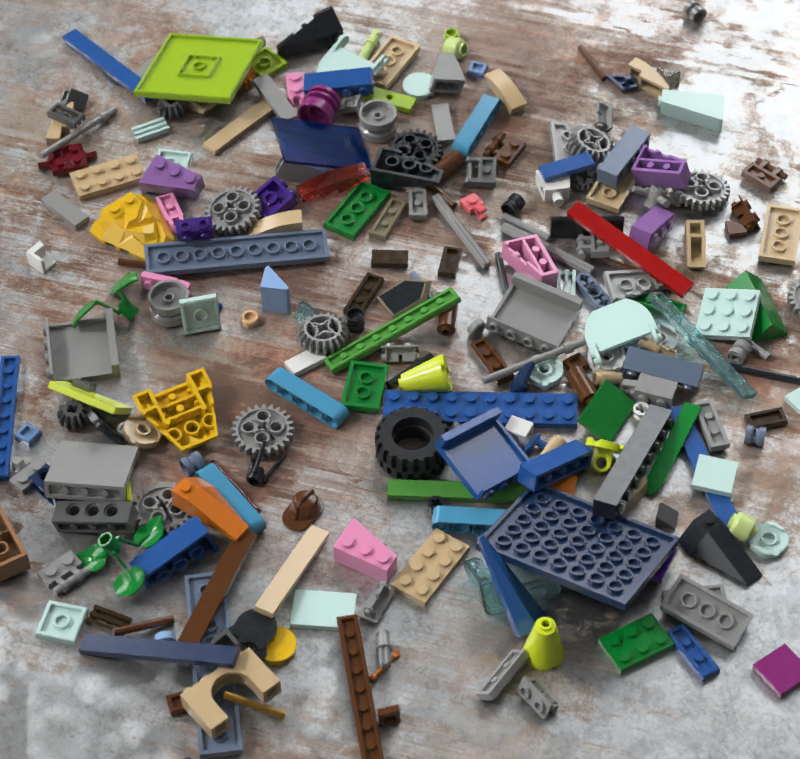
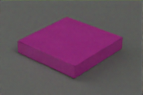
(779, 670)

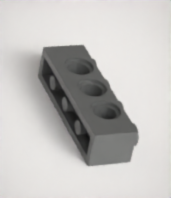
(95, 516)

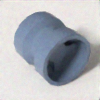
(759, 436)
(192, 463)

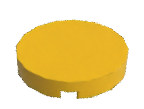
(281, 648)

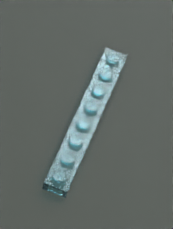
(701, 345)

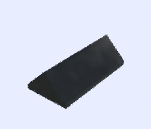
(566, 228)

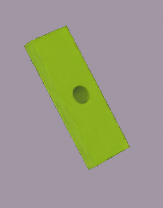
(401, 102)

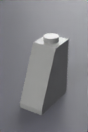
(446, 75)
(296, 172)

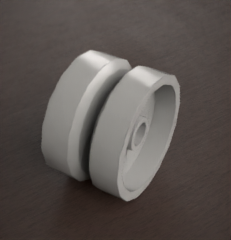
(378, 121)
(164, 302)

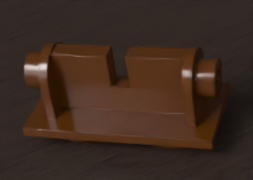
(749, 219)

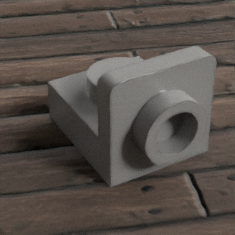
(352, 104)

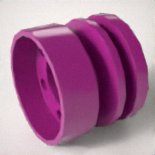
(319, 105)

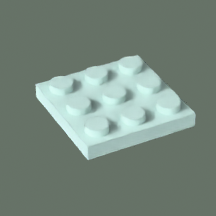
(728, 313)

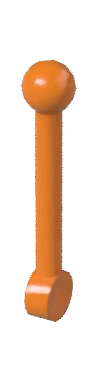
(373, 677)

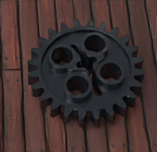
(419, 145)

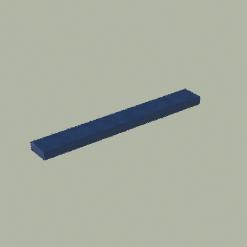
(159, 650)

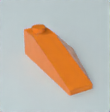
(206, 502)

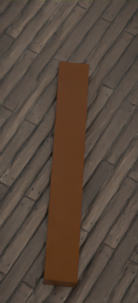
(217, 589)
(359, 687)

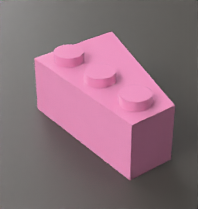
(530, 258)
(365, 553)

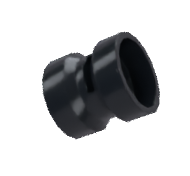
(513, 205)
(355, 320)

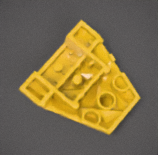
(131, 224)
(182, 412)

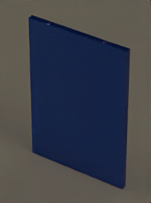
(319, 144)

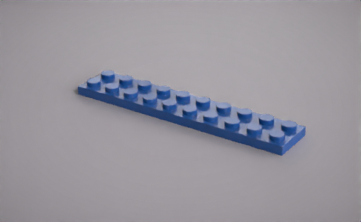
(542, 409)

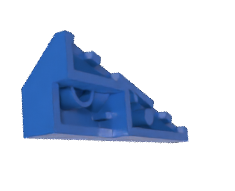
(517, 601)

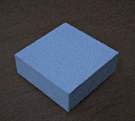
(477, 69)
(28, 434)

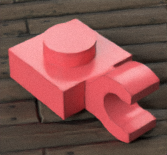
(474, 204)

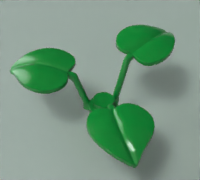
(125, 306)
(132, 580)

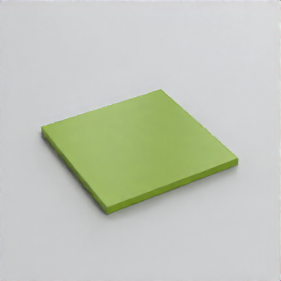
(199, 68)

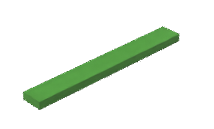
(392, 330)
(448, 490)

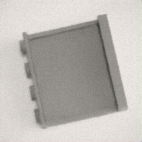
(534, 313)
(82, 352)
(90, 471)

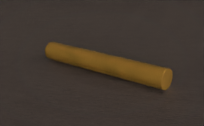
(254, 705)

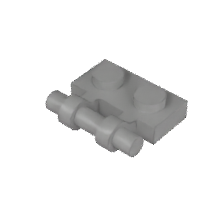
(592, 246)
(60, 569)

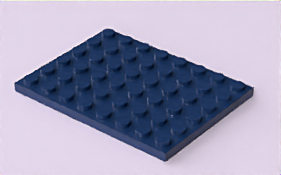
(569, 545)

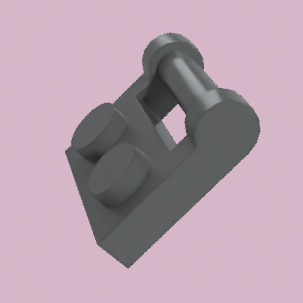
(486, 172)

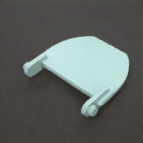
(340, 58)
(617, 326)

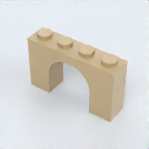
(247, 671)

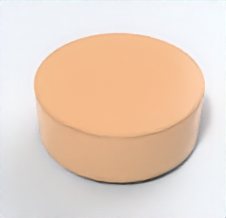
(250, 319)

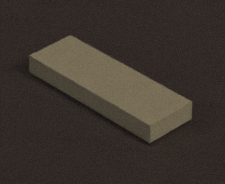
(388, 219)

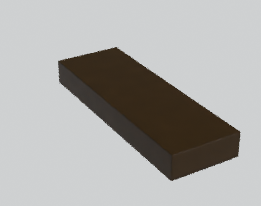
(365, 292)

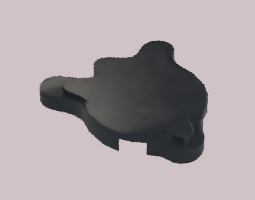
(103, 426)
(254, 631)

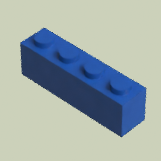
(343, 82)
(555, 465)

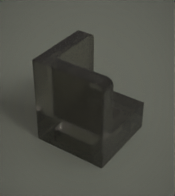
(671, 78)

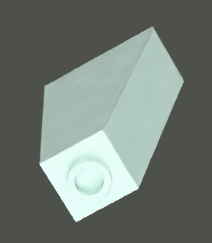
(693, 107)

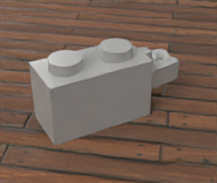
(651, 390)

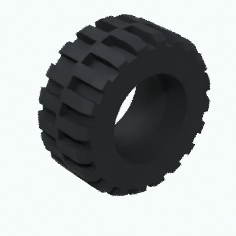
(410, 424)

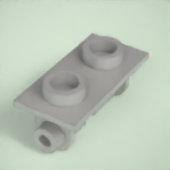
(604, 116)
(392, 352)
(377, 602)
(532, 694)

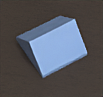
(274, 293)

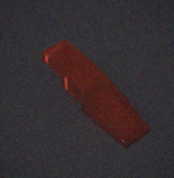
(337, 179)

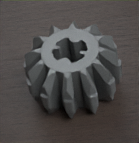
(171, 108)
(73, 415)

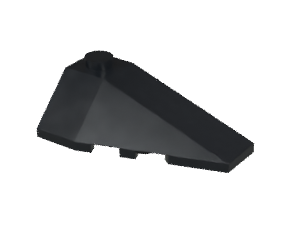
(314, 36)
(397, 170)
(714, 544)

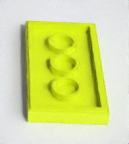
(90, 398)

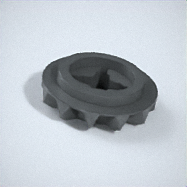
(577, 181)

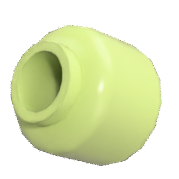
(456, 46)
(742, 526)

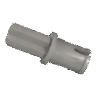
(384, 648)

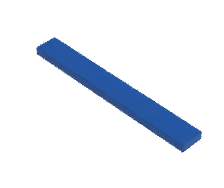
(103, 61)
(8, 403)
(693, 446)

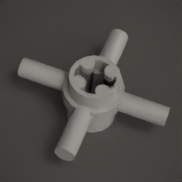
(655, 196)

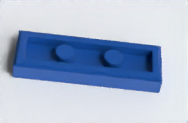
(566, 166)
(693, 652)

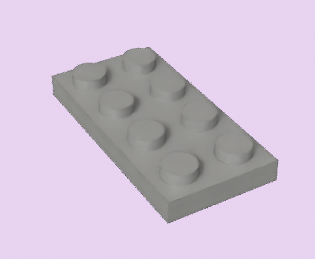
(706, 611)

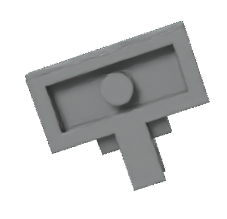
(23, 471)

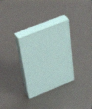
(320, 609)

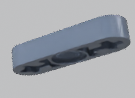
(592, 285)

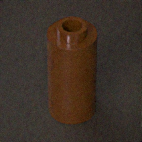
(450, 163)
(447, 321)
(581, 384)

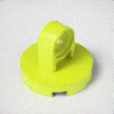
(603, 449)

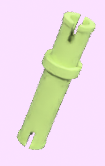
(370, 44)

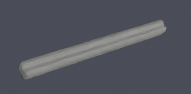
(461, 231)
(552, 250)

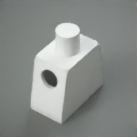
(554, 190)

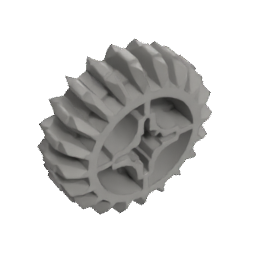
(589, 140)
(323, 333)

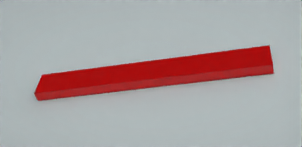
(630, 249)

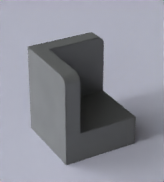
(73, 95)
(226, 638)

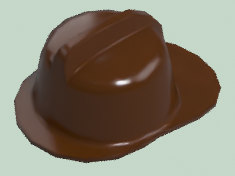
(302, 510)

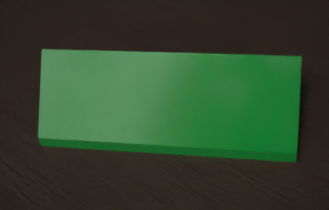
(768, 322)

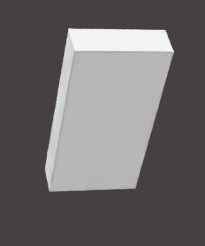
(304, 362)

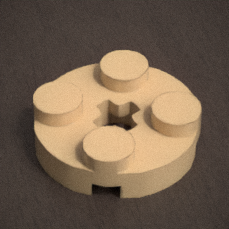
(135, 437)

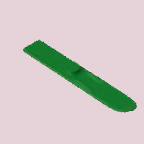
(672, 447)

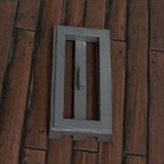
(64, 117)

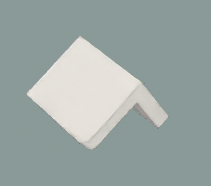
(38, 259)
(520, 428)

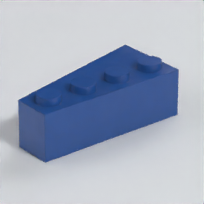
(175, 551)

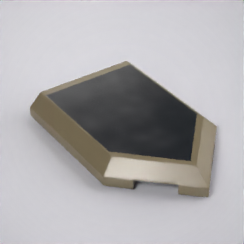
(404, 296)

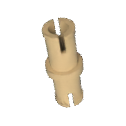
(650, 345)

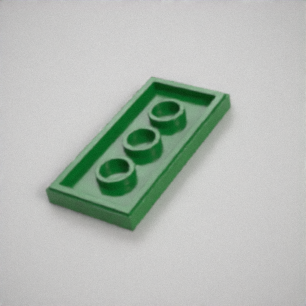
(357, 210)

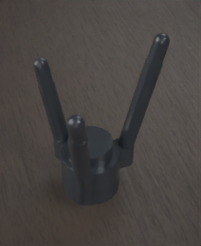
(256, 474)

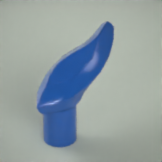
(533, 442)

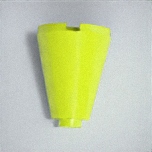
(427, 377)
(544, 645)

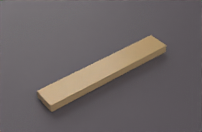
(238, 127)
(291, 571)

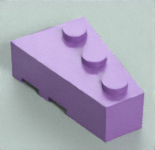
(659, 169)
(167, 177)
(652, 227)

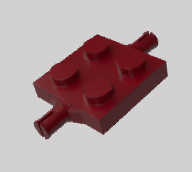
(67, 159)

